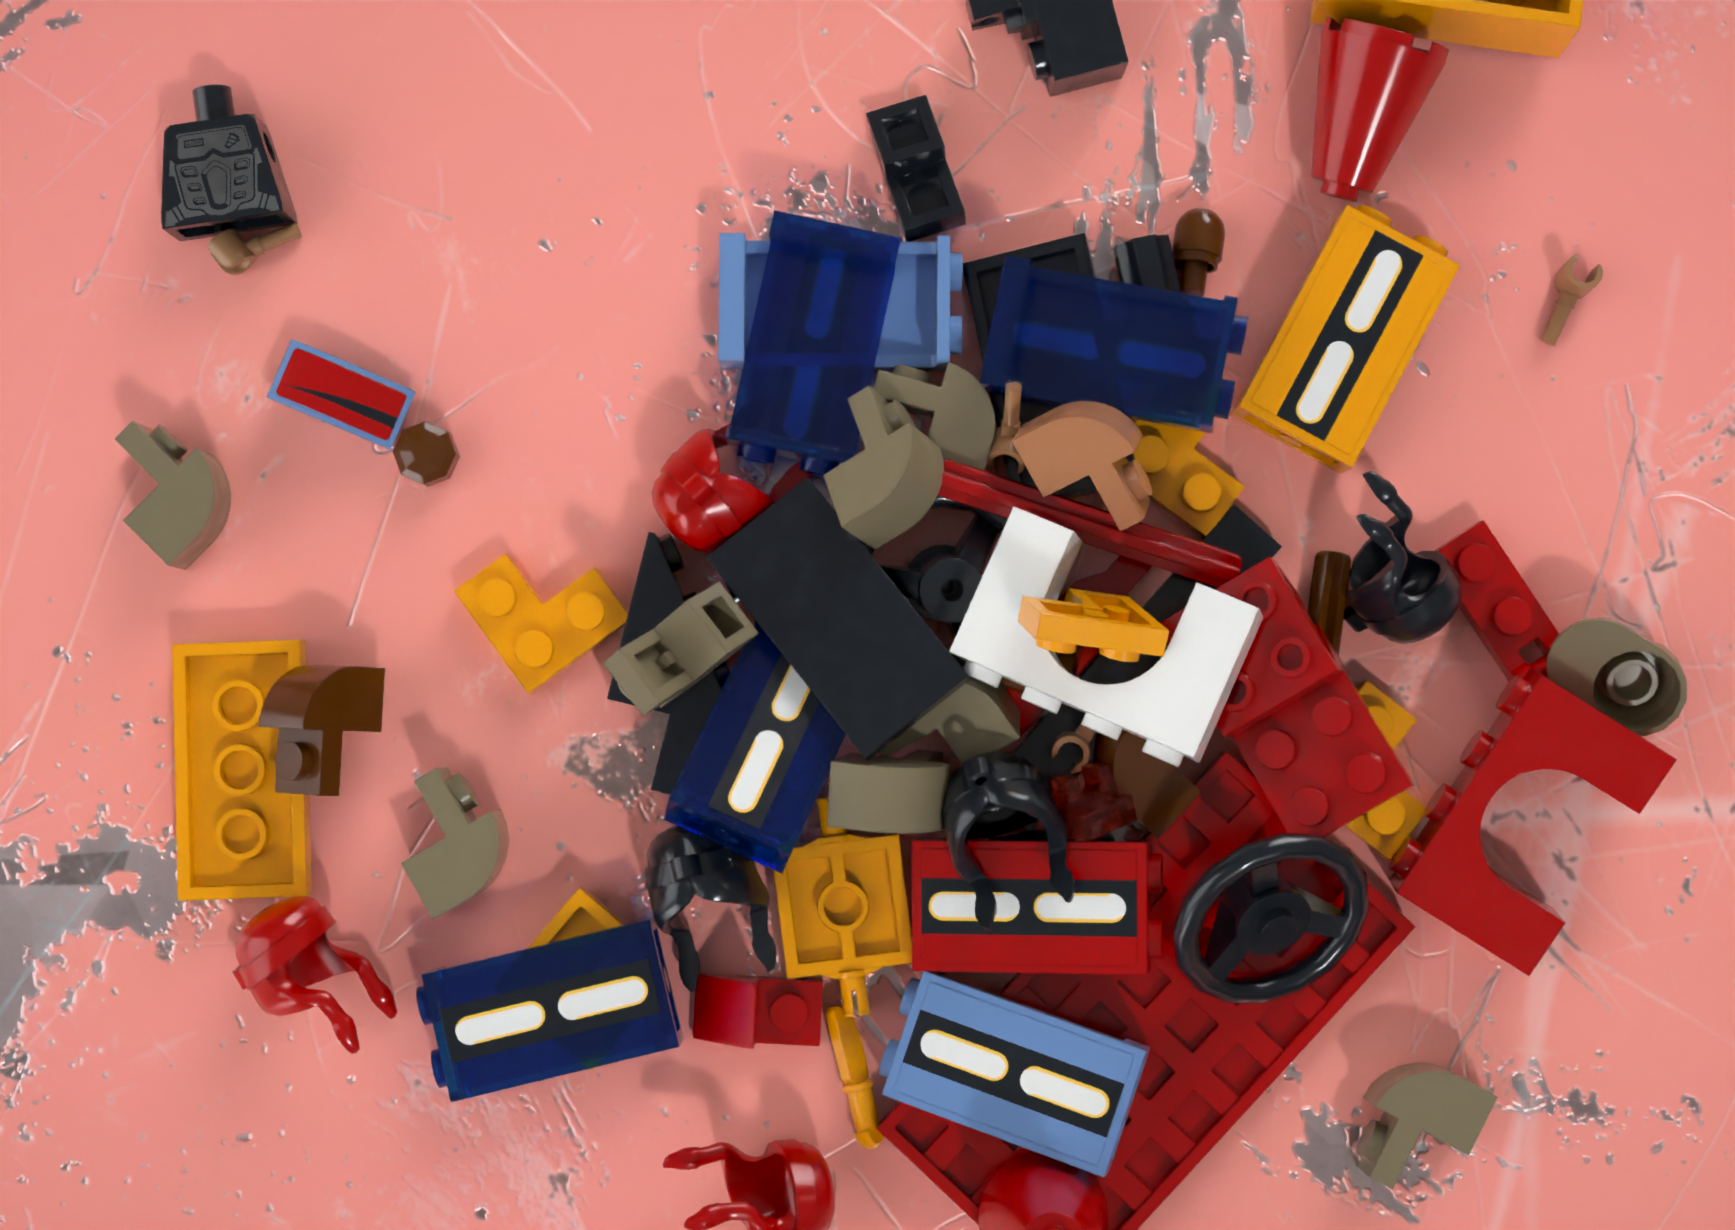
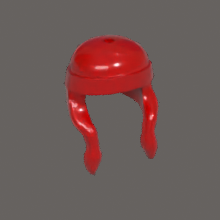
(707, 505)
(288, 950)
(774, 1191)

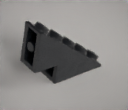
(653, 600)

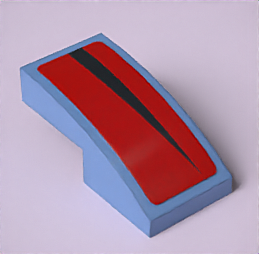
(340, 394)

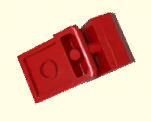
(1302, 715)

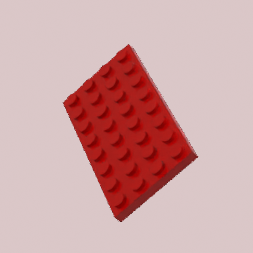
(1204, 1053)

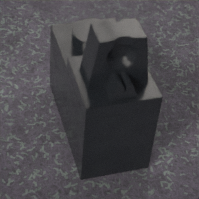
(1073, 43)

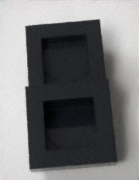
(916, 168)

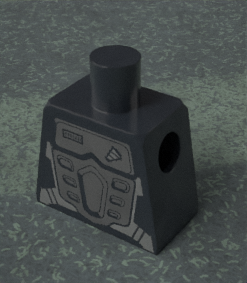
(221, 172)

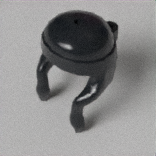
(1394, 589)
(995, 797)
(691, 865)

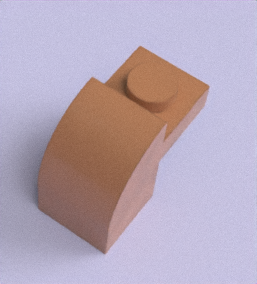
(1086, 441)

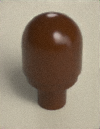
(1197, 248)

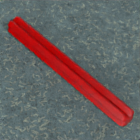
(1091, 524)

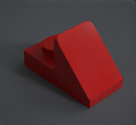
(757, 1010)

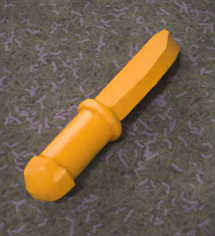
(854, 1074)

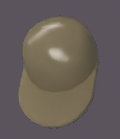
(1619, 673)

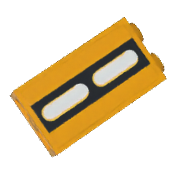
(1347, 338)

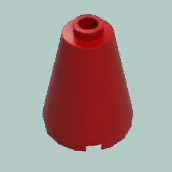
(1366, 102)
(1042, 1195)

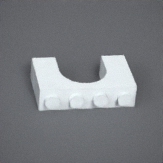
(1168, 705)

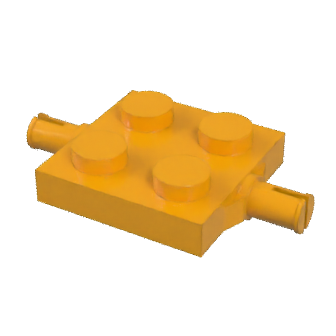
(844, 909)

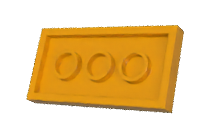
(230, 823)

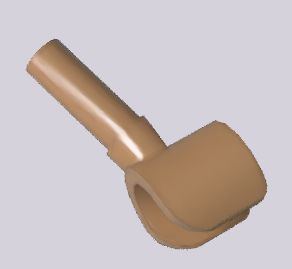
(237, 256)
(1569, 292)
(1009, 427)
(1082, 737)

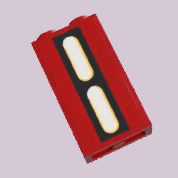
(1034, 928)

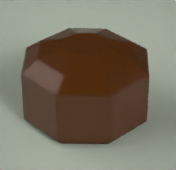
(426, 454)

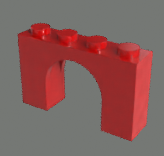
(1535, 731)

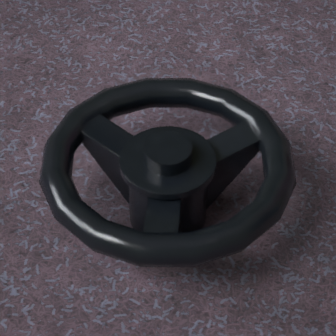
(945, 577)
(1266, 915)

